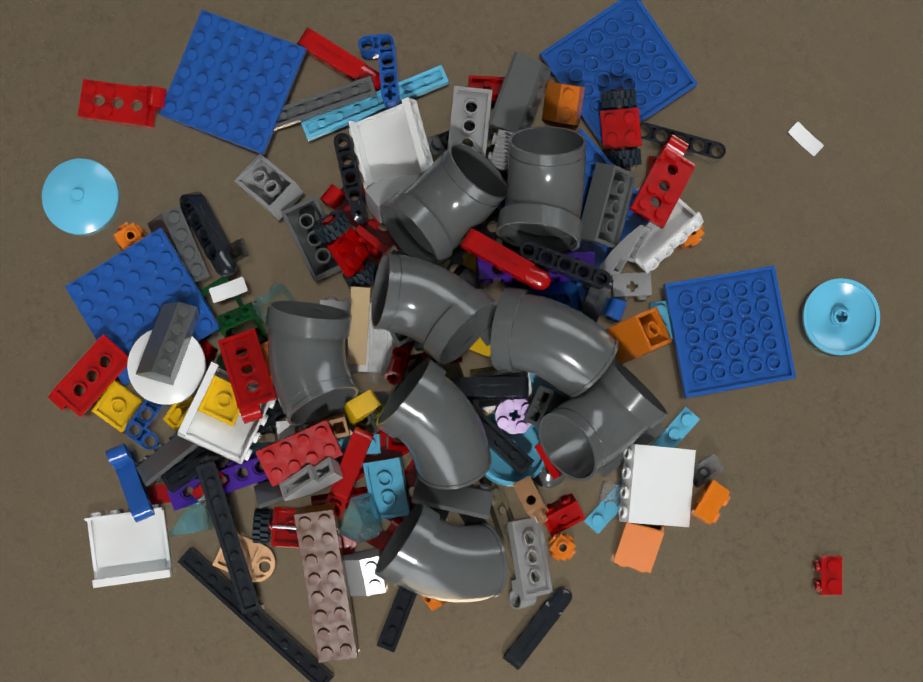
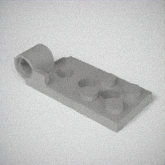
(479, 118)
(525, 589)

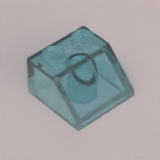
(362, 519)
(193, 520)

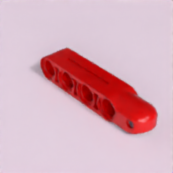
(337, 57)
(505, 260)
(350, 468)

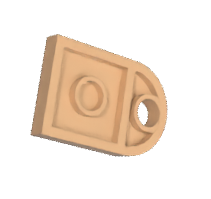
(254, 555)

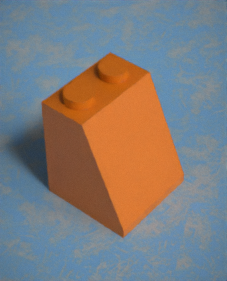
(639, 335)
(638, 545)

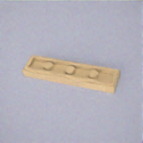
(359, 325)

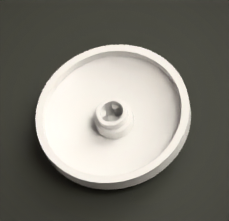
(187, 380)

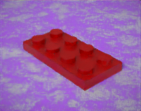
(298, 450)

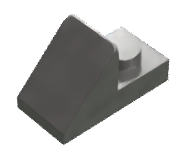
(706, 469)

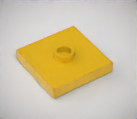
(220, 402)
(117, 406)

